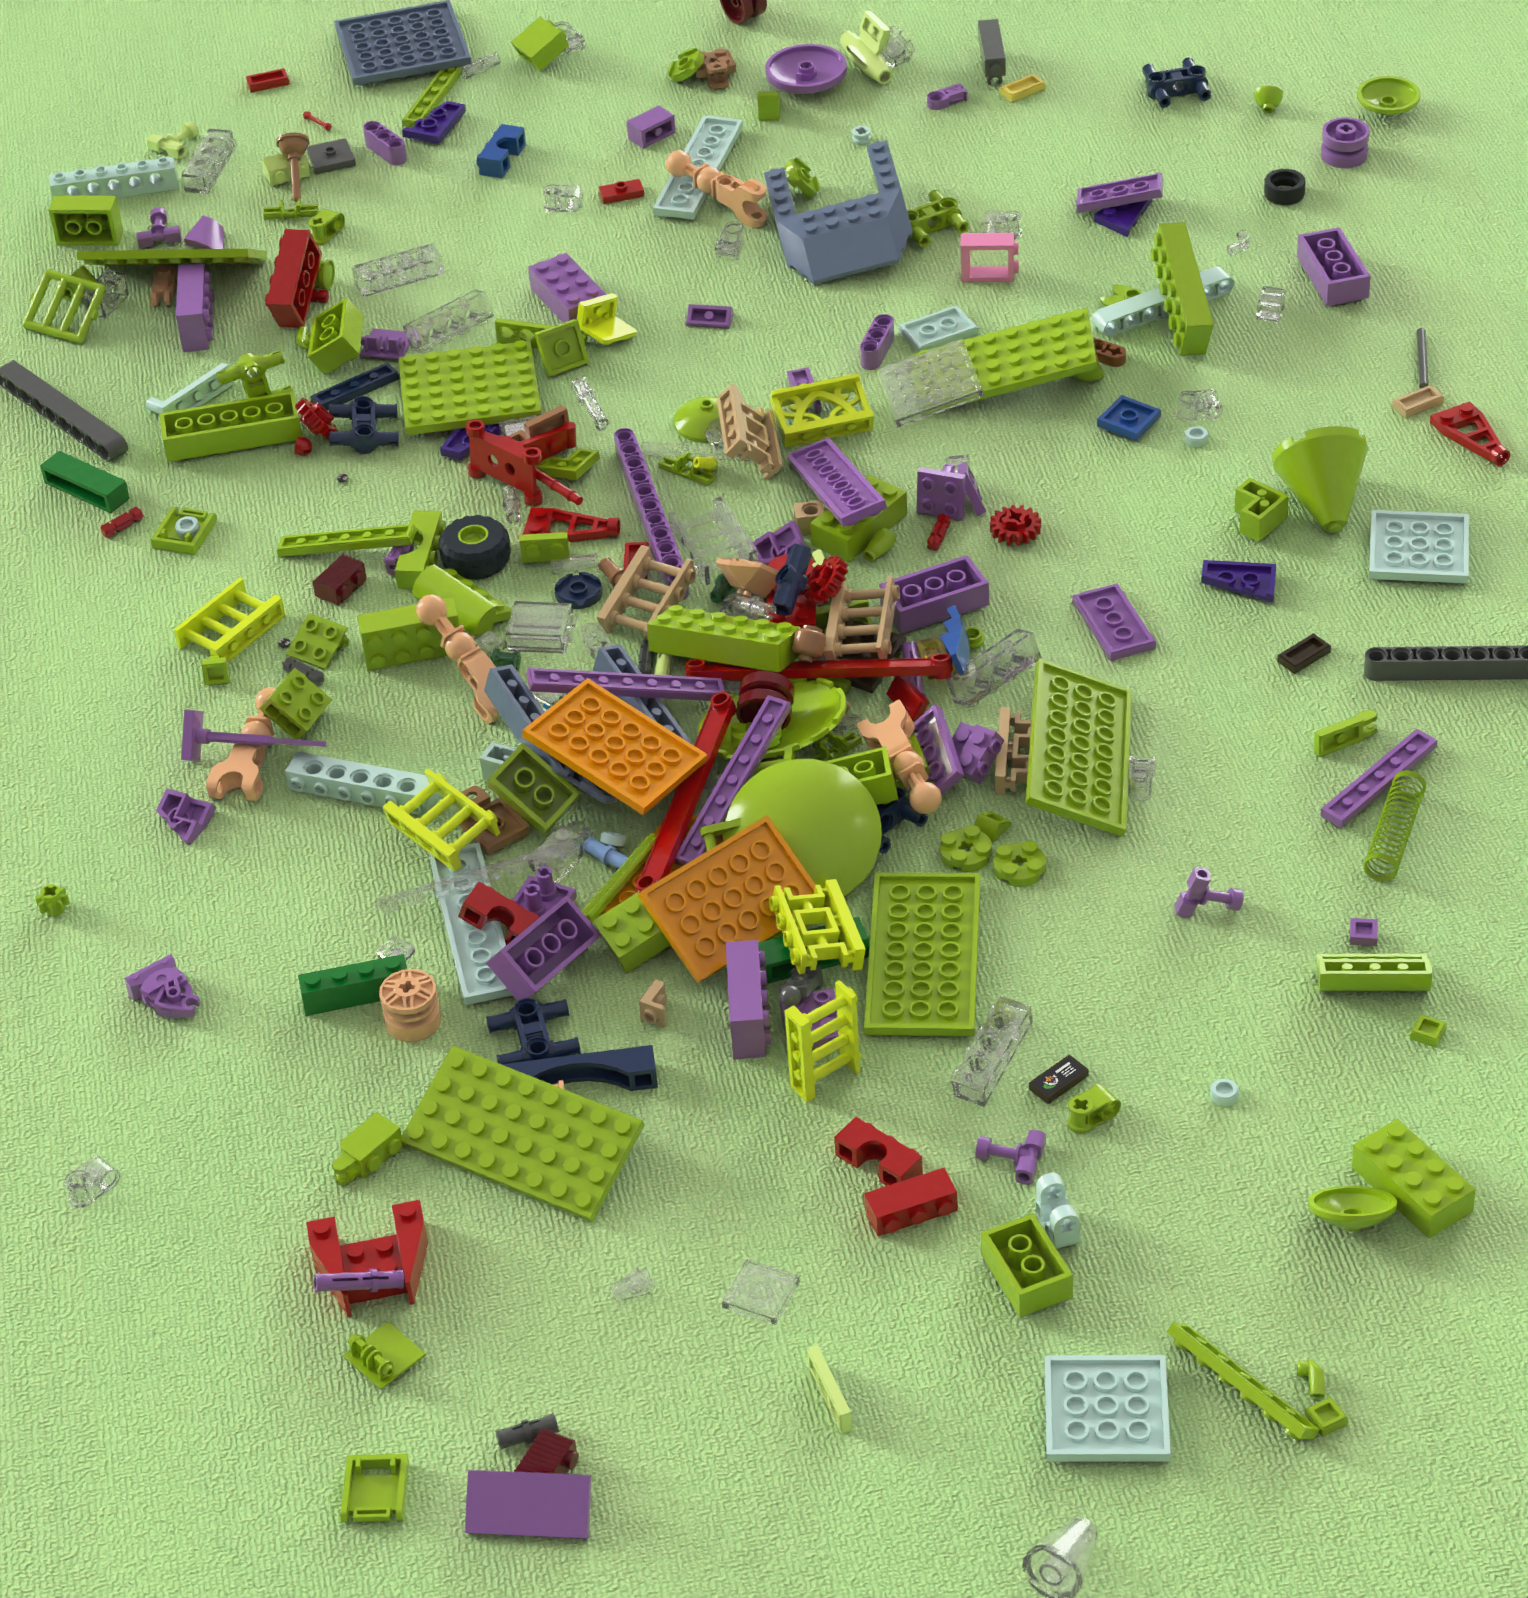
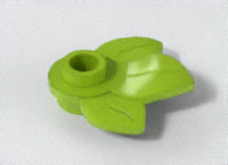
(1121, 293)

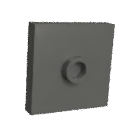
(331, 156)

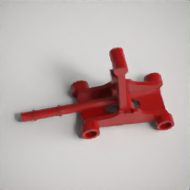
(519, 459)

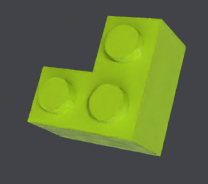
(1259, 508)

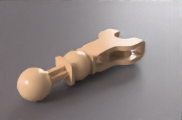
(728, 190)
(462, 649)
(245, 760)
(906, 763)

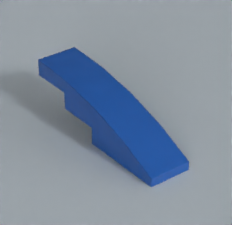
(956, 640)

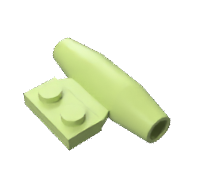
(866, 49)

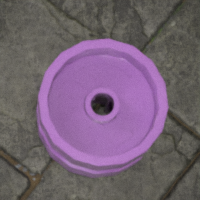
(1345, 142)

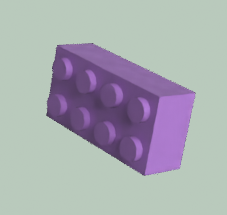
(1333, 266)
(562, 285)
(194, 307)
(934, 589)
(543, 949)
(747, 999)

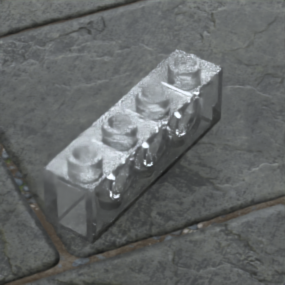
(208, 161)
(398, 269)
(418, 329)
(994, 668)
(979, 1086)

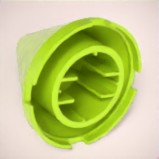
(1323, 471)

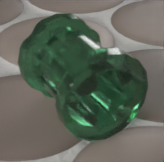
(505, 658)

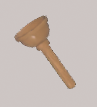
(293, 146)

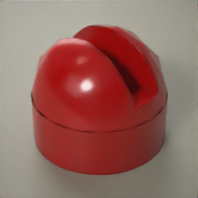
(302, 446)

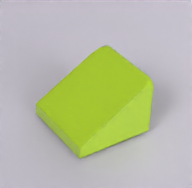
(992, 824)

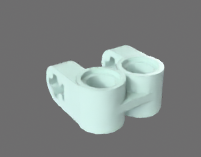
(1055, 1213)

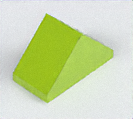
(769, 105)

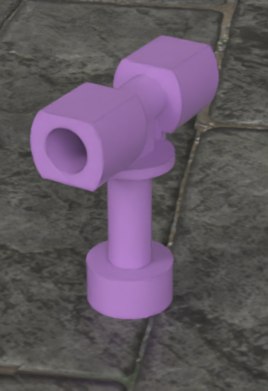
(158, 231)
(1199, 894)
(1023, 1156)

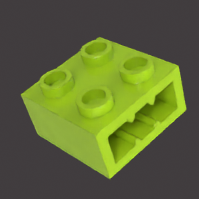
(540, 43)
(295, 704)

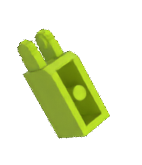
(366, 1149)

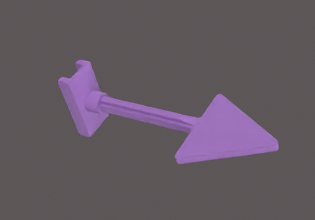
(195, 736)

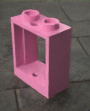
(988, 241)

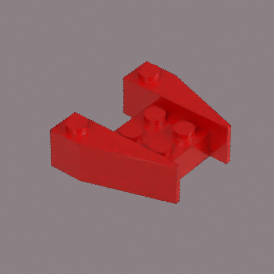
(388, 1253)

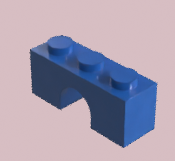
(494, 157)

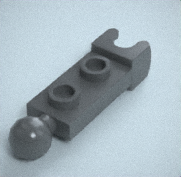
(800, 986)

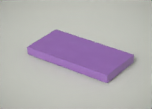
(1119, 192)
(1114, 622)
(528, 1504)

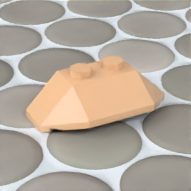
(748, 576)

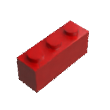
(911, 1202)

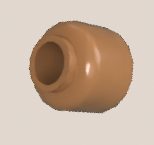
(808, 643)

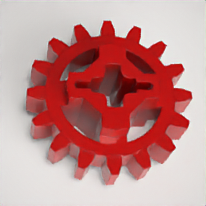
(316, 418)
(1015, 525)
(826, 580)

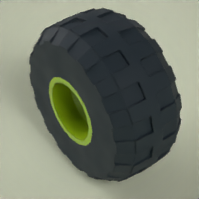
(475, 547)

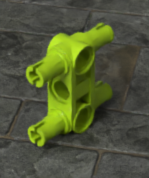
(934, 216)
(251, 372)

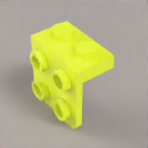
(598, 320)

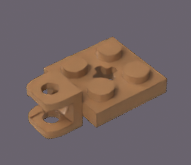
(716, 67)
(542, 424)
(510, 823)

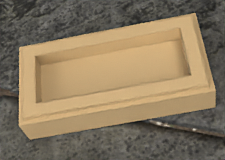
(1417, 401)

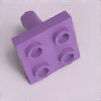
(941, 492)
(541, 892)

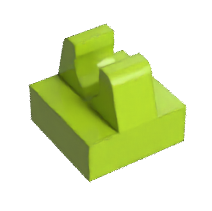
(215, 670)

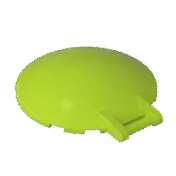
(815, 713)
(818, 812)

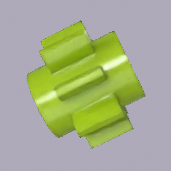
(52, 900)

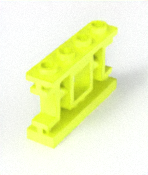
(820, 943)

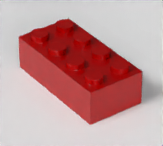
(293, 278)

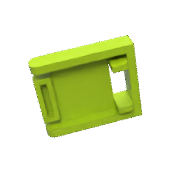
(167, 538)
(374, 1496)

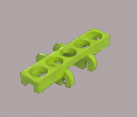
(298, 211)
(692, 472)
(836, 741)

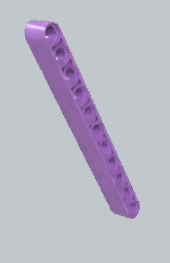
(647, 502)

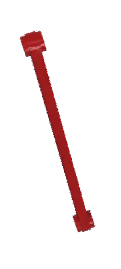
(937, 666)
(687, 793)

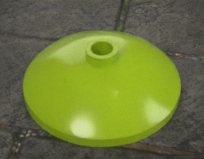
(1388, 95)
(694, 417)
(1352, 1206)

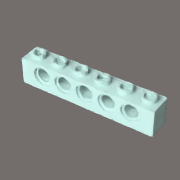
(124, 185)
(356, 781)

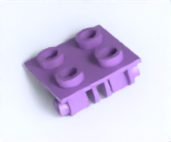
(384, 344)

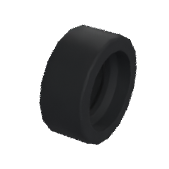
(1284, 177)

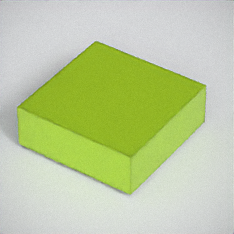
(1428, 1030)
(1326, 1416)

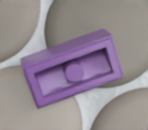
(709, 316)

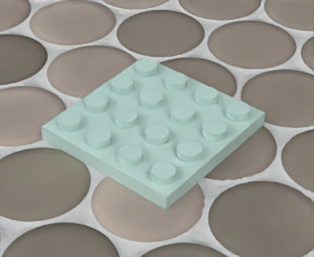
(1419, 546)
(1106, 1408)

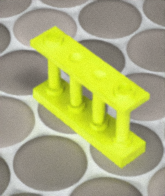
(240, 636)
(432, 840)
(801, 1040)

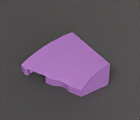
(206, 234)
(779, 542)
(185, 814)

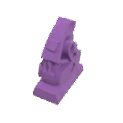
(163, 989)

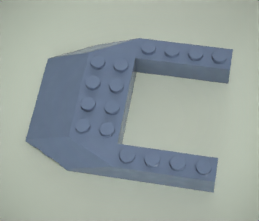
(844, 235)
(520, 708)

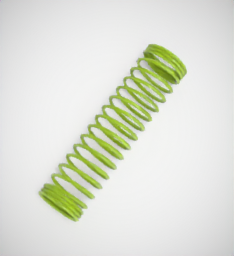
(1406, 796)

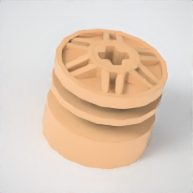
(410, 1005)

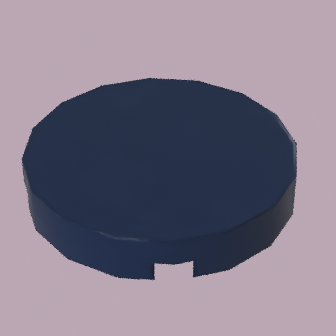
(580, 590)

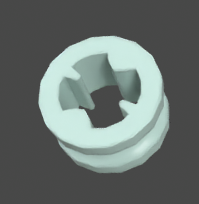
(861, 135)

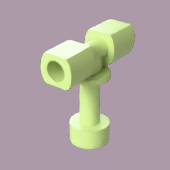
(172, 143)

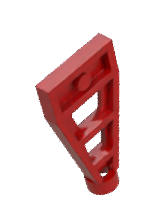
(1466, 414)
(541, 521)

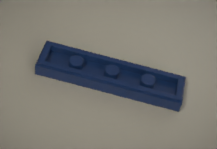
(356, 386)

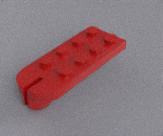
(804, 611)

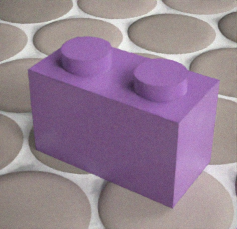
(651, 127)

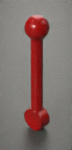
(307, 115)

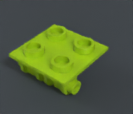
(318, 641)
(382, 1354)

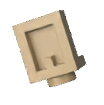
(653, 1004)

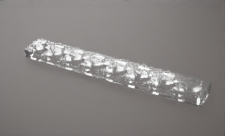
(466, 879)

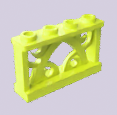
(834, 426)

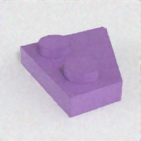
(972, 488)

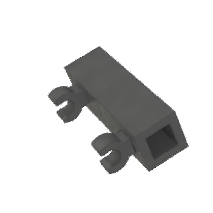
(991, 49)

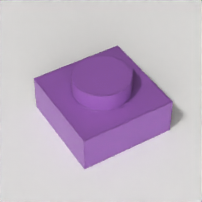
(1363, 931)

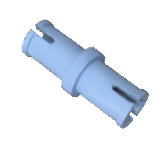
(606, 853)

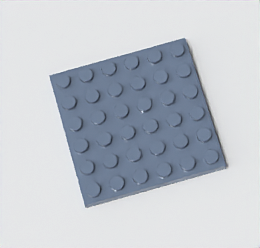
(402, 42)

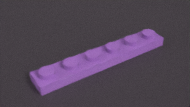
(1378, 778)

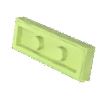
(829, 1389)

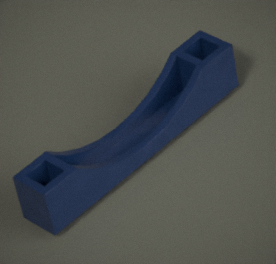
(626, 1067)

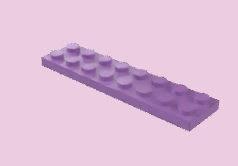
(836, 482)

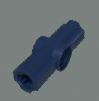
(791, 579)

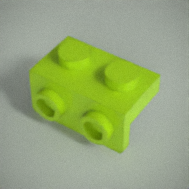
(544, 547)

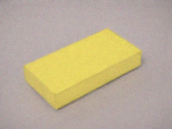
(1022, 88)

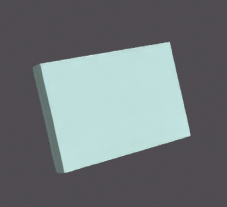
(938, 329)

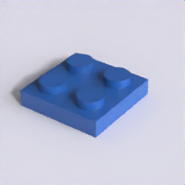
(1128, 418)

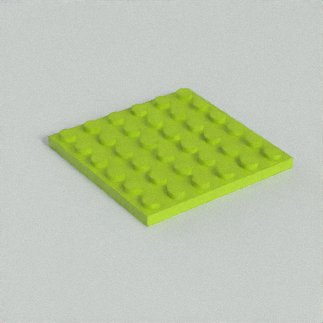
(468, 384)

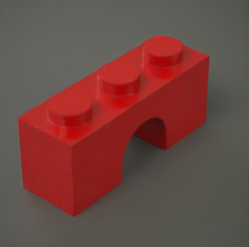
(488, 905)
(863, 1142)

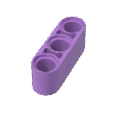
(384, 143)
(877, 342)

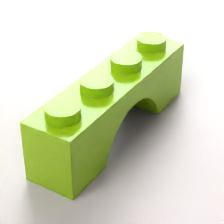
(429, 529)

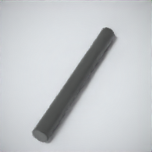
(1422, 358)

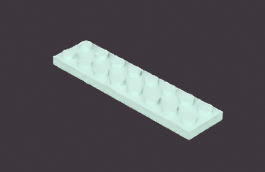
(709, 145)
(468, 944)

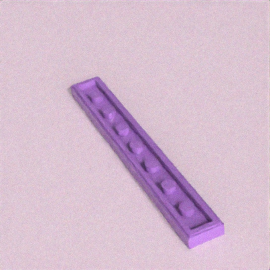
(626, 684)
(736, 774)

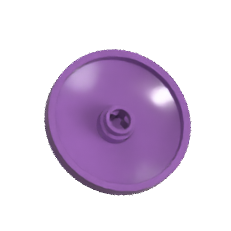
(806, 68)

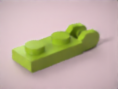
(1345, 733)

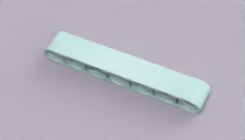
(1150, 305)

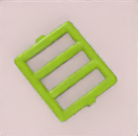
(65, 280)

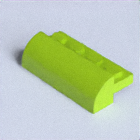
(474, 606)
(1373, 972)

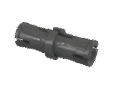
(525, 1431)

